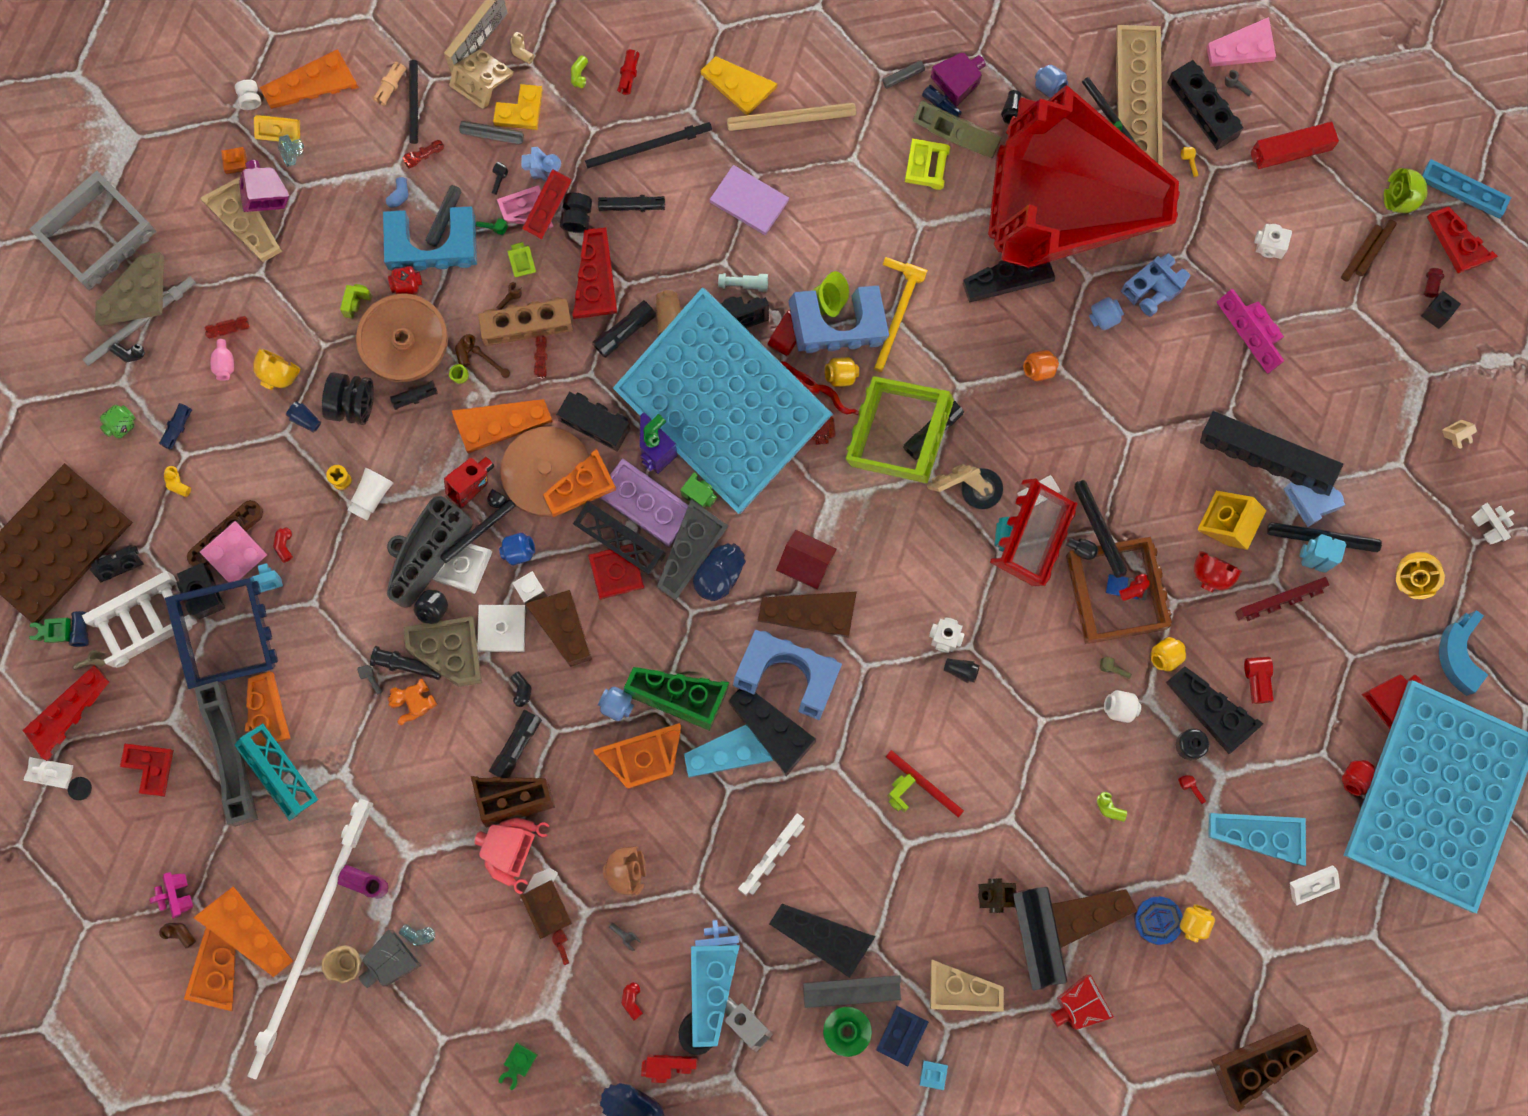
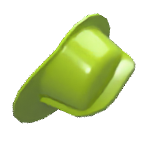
(832, 294)

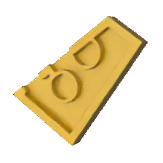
(737, 84)

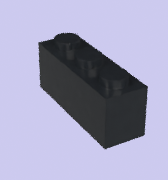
(593, 420)

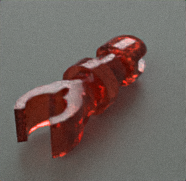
(413, 158)
(540, 357)

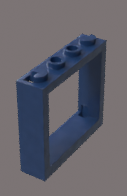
(183, 641)

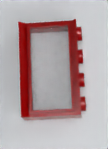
(1036, 534)

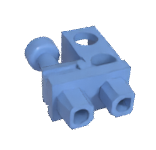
(1158, 277)

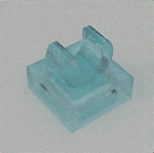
(290, 149)

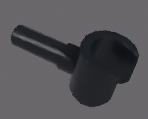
(501, 172)

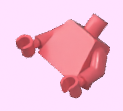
(507, 847)

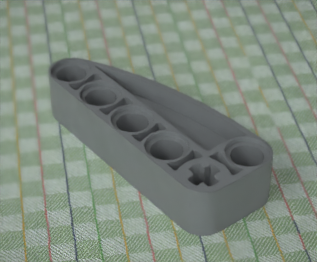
(422, 542)

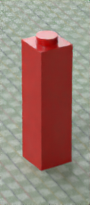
(1294, 145)

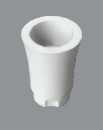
(369, 493)

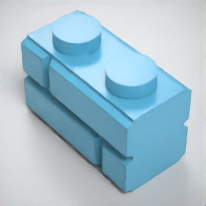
(1322, 553)

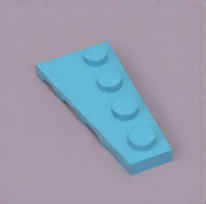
(726, 752)
(1268, 835)
(710, 982)

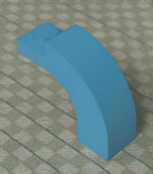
(1455, 657)

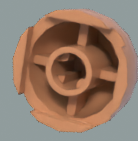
(624, 870)

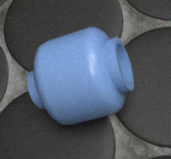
(1050, 80)
(1106, 313)
(615, 703)

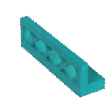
(269, 778)

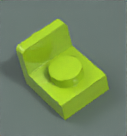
(521, 259)
(350, 301)

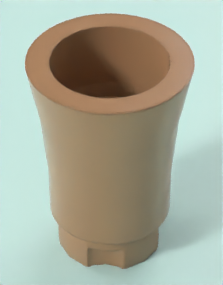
(667, 309)

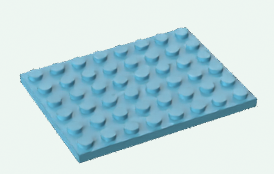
(723, 400)
(1441, 797)

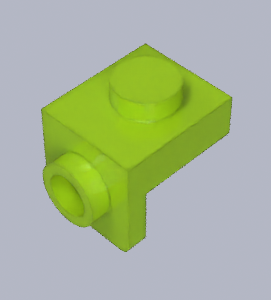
(900, 787)

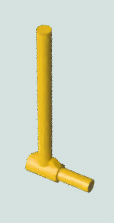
(913, 275)

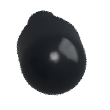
(1083, 548)

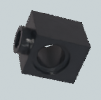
(1440, 309)

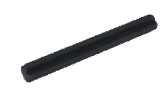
(1100, 529)
(1306, 534)

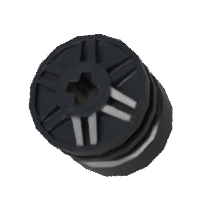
(347, 398)

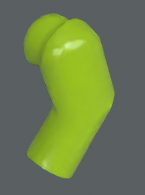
(1107, 808)

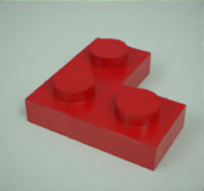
(155, 766)

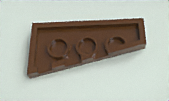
(1088, 914)

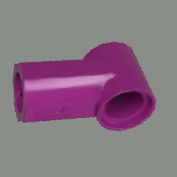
(361, 882)

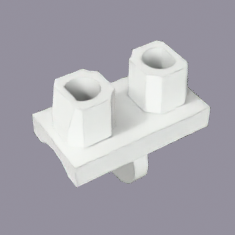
(1487, 514)
(48, 773)

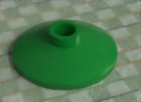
(856, 1041)

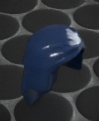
(719, 572)
(628, 1101)

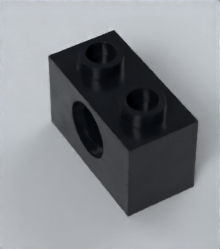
(198, 577)

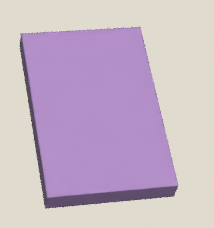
(749, 200)

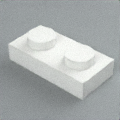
(1314, 885)

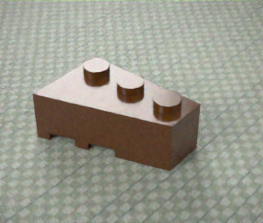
(562, 624)
(510, 798)

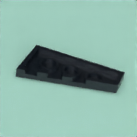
(1006, 278)
(1222, 718)
(775, 731)
(826, 939)

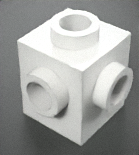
(1272, 241)
(945, 643)

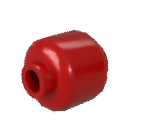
(1358, 777)

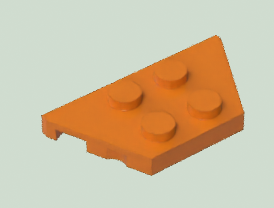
(642, 757)

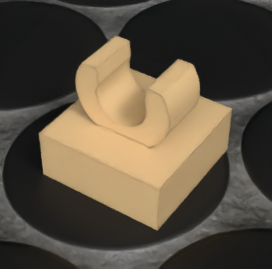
(1460, 431)

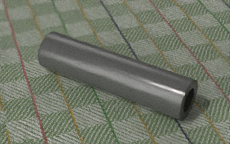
(903, 74)

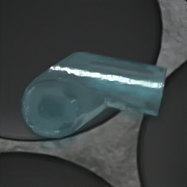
(418, 937)

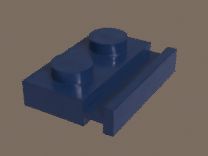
(902, 1035)

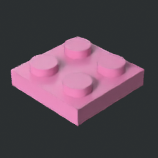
(233, 553)

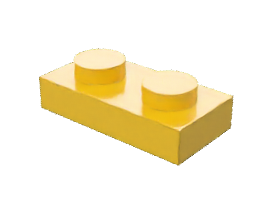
(273, 127)

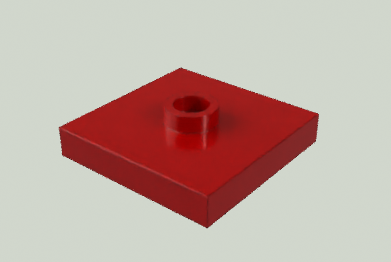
(614, 573)

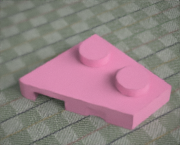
(517, 206)

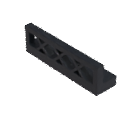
(619, 528)

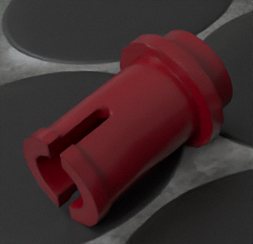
(1433, 283)

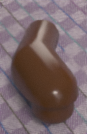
(463, 348)

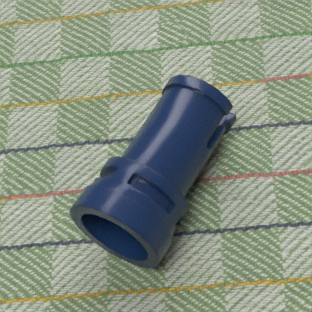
(79, 633)

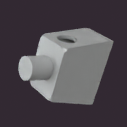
(753, 1031)

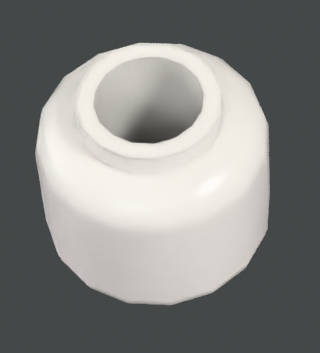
(1122, 706)

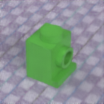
(700, 492)

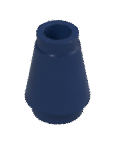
(303, 417)

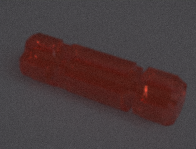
(226, 327)

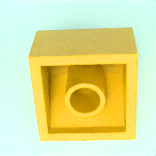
(1232, 519)

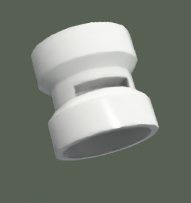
(247, 94)

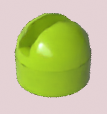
(455, 374)

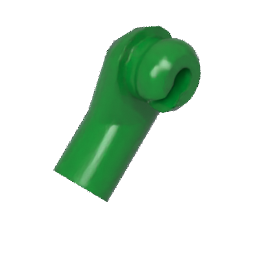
(651, 431)

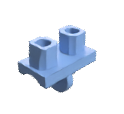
(540, 163)
(715, 930)

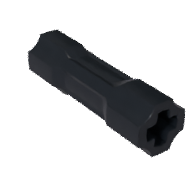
(611, 339)
(915, 443)
(523, 731)

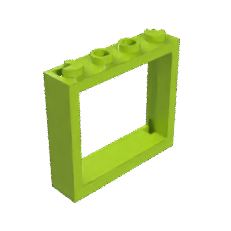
(933, 437)

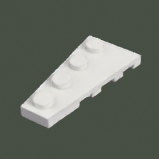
(766, 865)

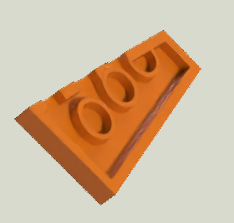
(241, 928)

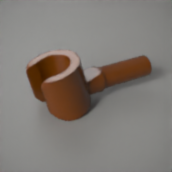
(511, 295)

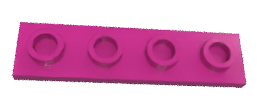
(1254, 328)

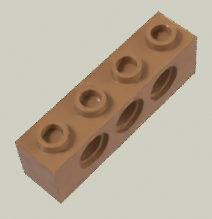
(516, 331)

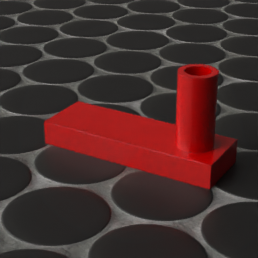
(547, 204)

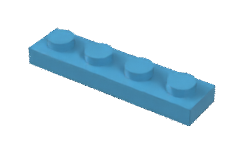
(1466, 189)

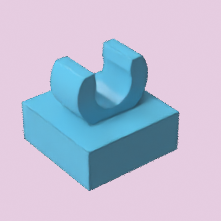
(267, 578)
(933, 1075)

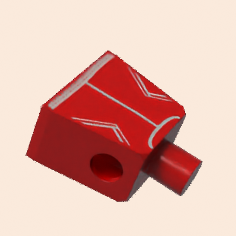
(1081, 1005)

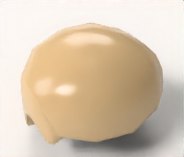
(341, 964)

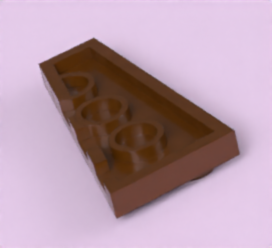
(813, 612)

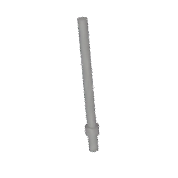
(175, 293)

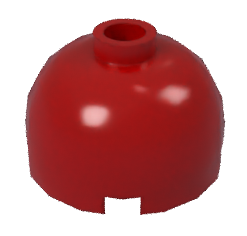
(1215, 572)

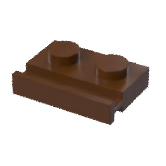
(546, 909)

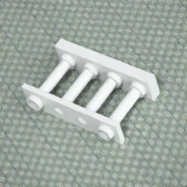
(121, 606)

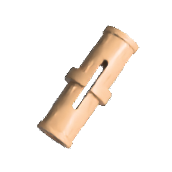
(389, 83)

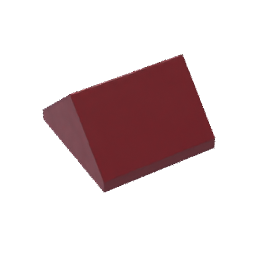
(806, 559)

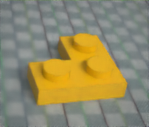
(520, 115)

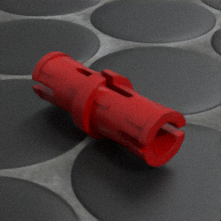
(628, 72)

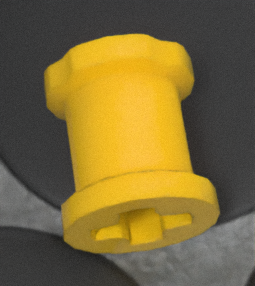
(334, 472)

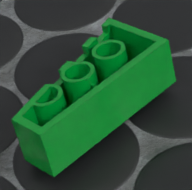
(678, 695)

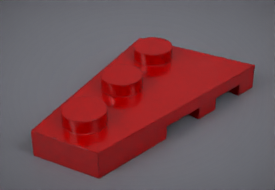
(1459, 244)

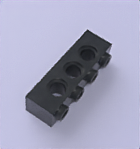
(1204, 115)

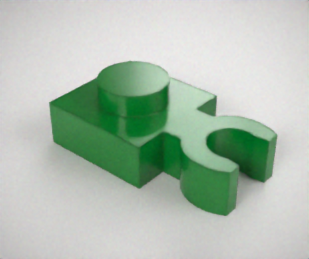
(53, 630)
(518, 1062)

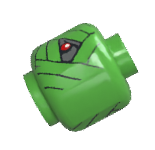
(117, 421)

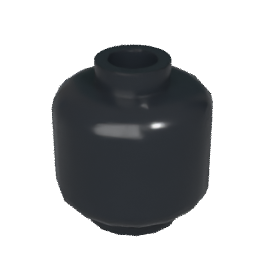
(430, 606)
(1192, 744)

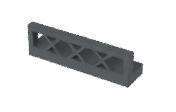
(852, 991)

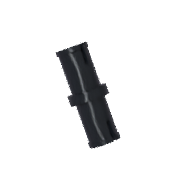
(413, 395)

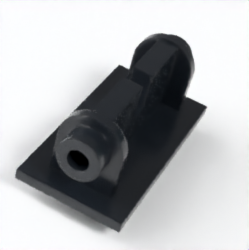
(125, 560)

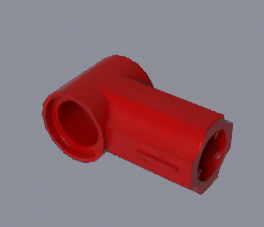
(1259, 672)

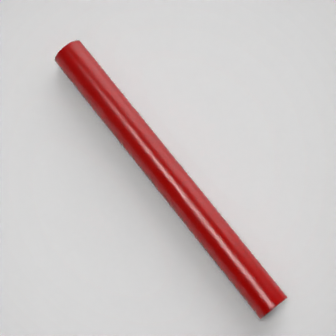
(925, 784)

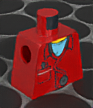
(467, 480)

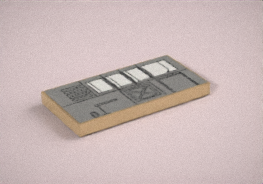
(476, 31)

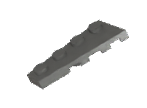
(693, 543)

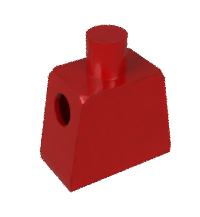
(1387, 697)

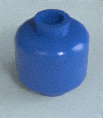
(517, 549)

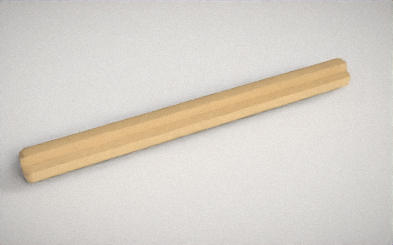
(791, 116)

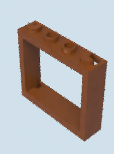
(1158, 593)

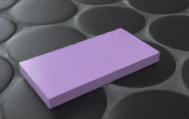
(646, 503)

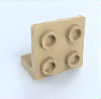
(478, 76)

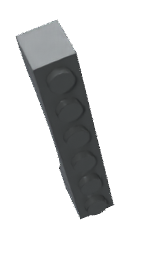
(235, 786)

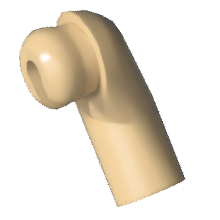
(518, 48)

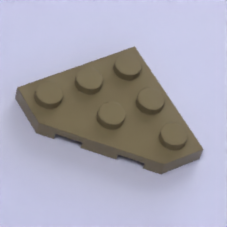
(135, 293)
(447, 649)

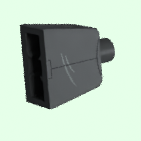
(388, 961)

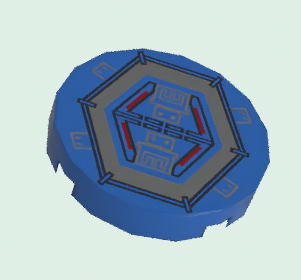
(1158, 920)

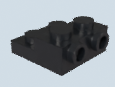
(749, 314)

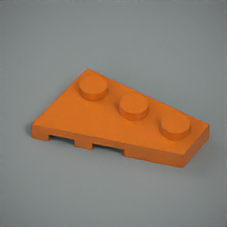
(265, 708)

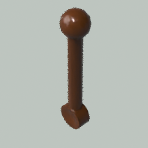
(504, 372)

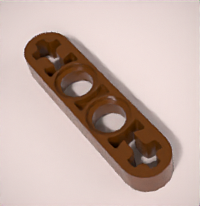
(241, 510)

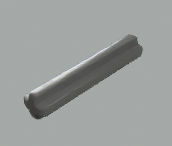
(491, 132)
(443, 216)

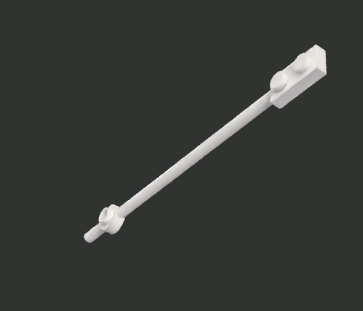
(350, 835)

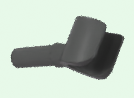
(1235, 83)
(367, 672)
(627, 937)

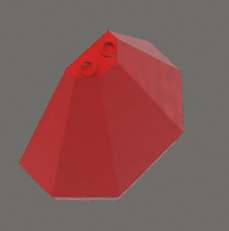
(1073, 184)

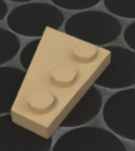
(962, 991)

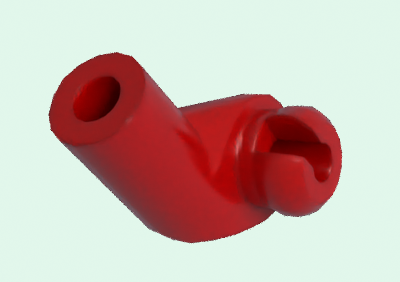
(279, 544)
(1135, 590)
(629, 998)

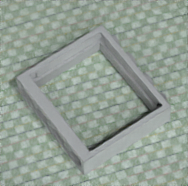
(73, 205)

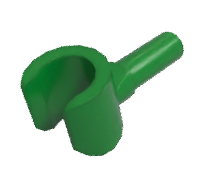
(499, 227)

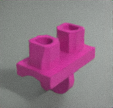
(176, 905)

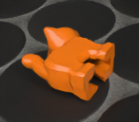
(415, 701)

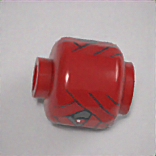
(405, 281)

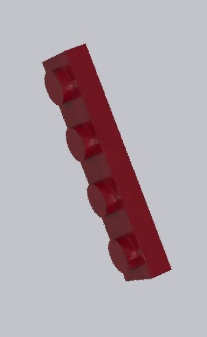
(1291, 596)

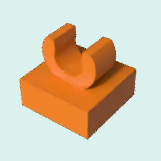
(234, 160)

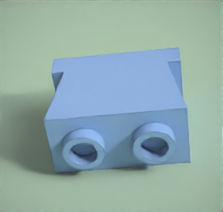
(1313, 505)

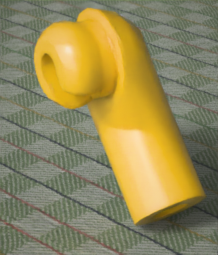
(173, 482)

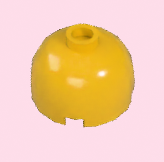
(274, 370)
(1420, 575)

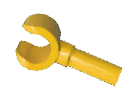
(1189, 153)

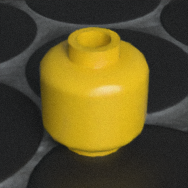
(841, 371)
(1168, 654)
(1197, 923)

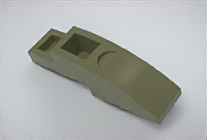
(957, 130)

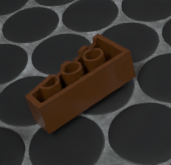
(1262, 1063)

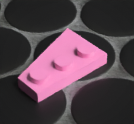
(1243, 46)

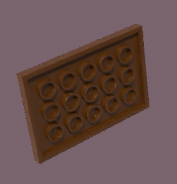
(55, 542)

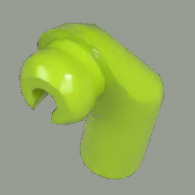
(576, 70)

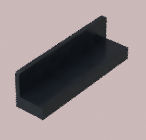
(1040, 937)

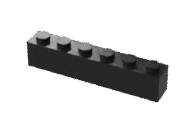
(1271, 453)

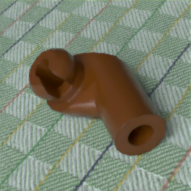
(177, 931)

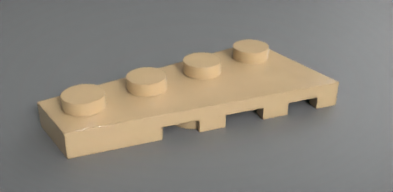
(247, 226)

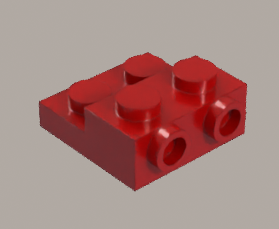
(661, 1067)

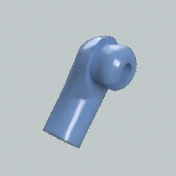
(400, 195)

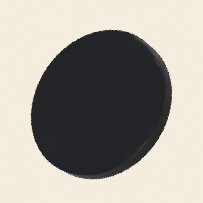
(79, 788)

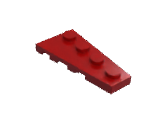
(595, 279)
(66, 710)

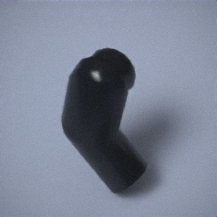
(128, 355)
(523, 690)

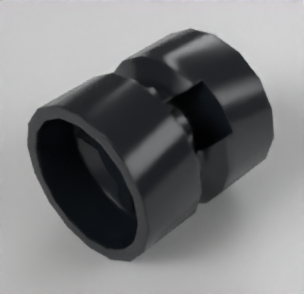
(575, 212)

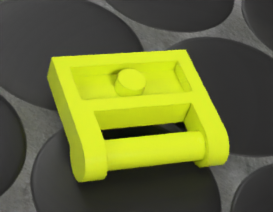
(920, 160)

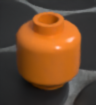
(1040, 365)

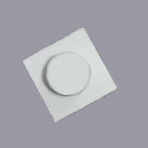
(529, 588)

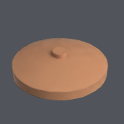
(402, 338)
(536, 464)

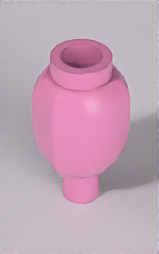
(222, 361)

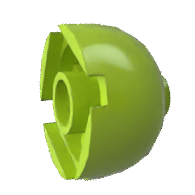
(1405, 191)

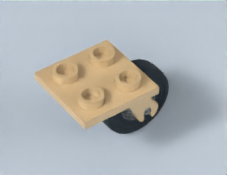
(979, 488)

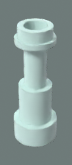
(747, 281)

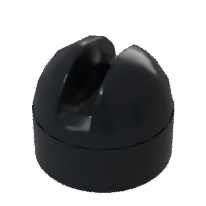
(496, 499)

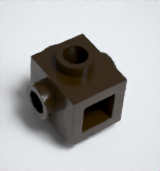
(996, 895)

